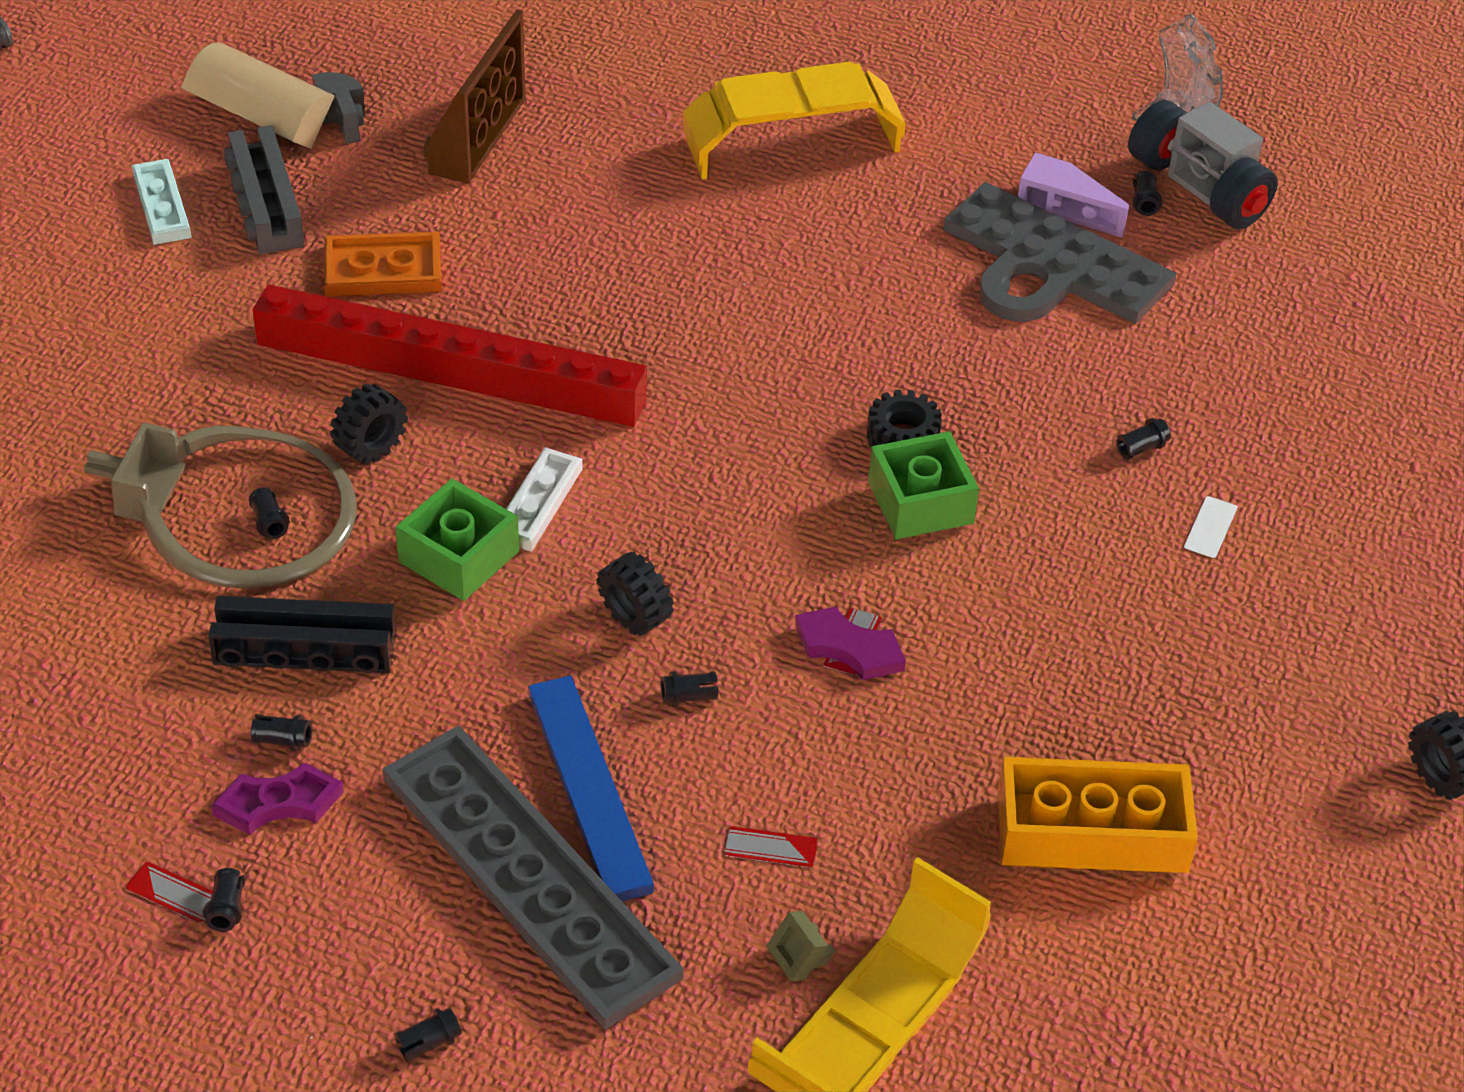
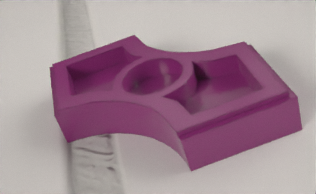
(865, 650)
(256, 801)

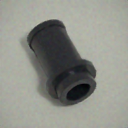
(1146, 198)
(1153, 434)
(271, 520)
(687, 687)
(282, 731)
(223, 908)
(428, 1034)

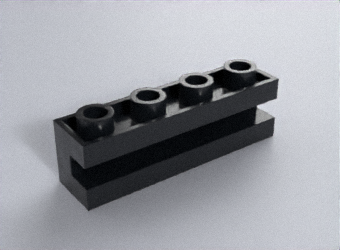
(303, 634)

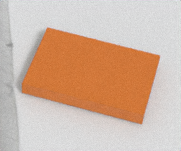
(382, 264)

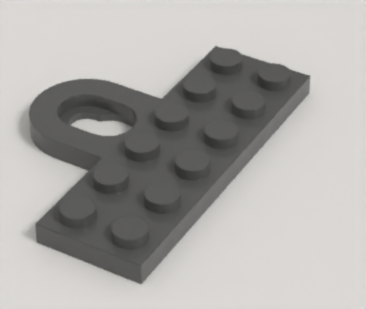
(1057, 252)

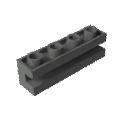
(264, 191)

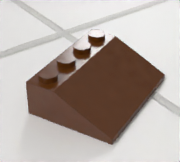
(480, 108)

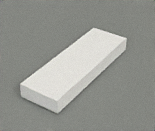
(543, 494)

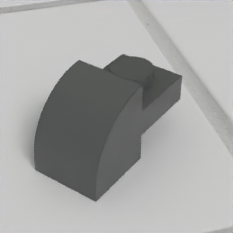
(347, 105)

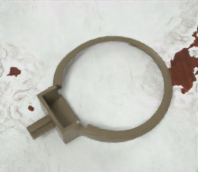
(151, 471)

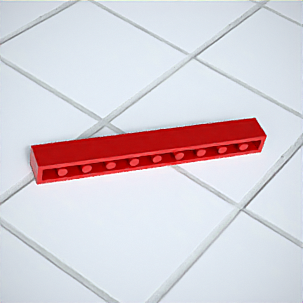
(451, 355)

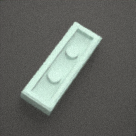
(161, 201)

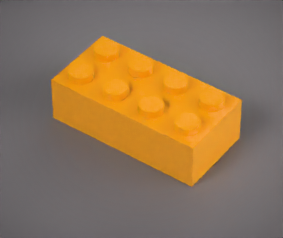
(1096, 815)

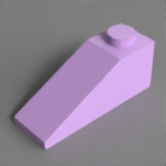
(1072, 195)

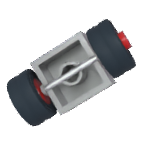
(1208, 157)

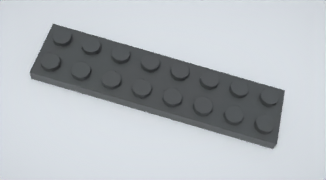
(533, 877)

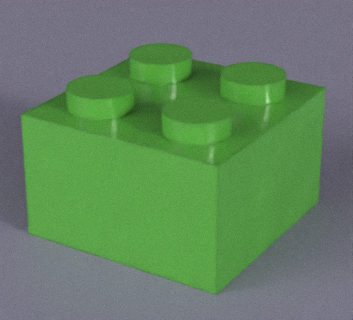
(923, 485)
(457, 539)

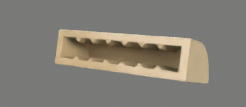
(258, 92)

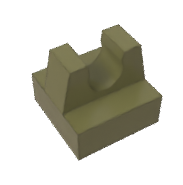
(799, 946)

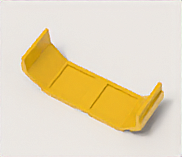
(783, 97)
(886, 993)

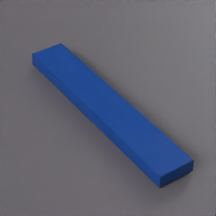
(590, 788)

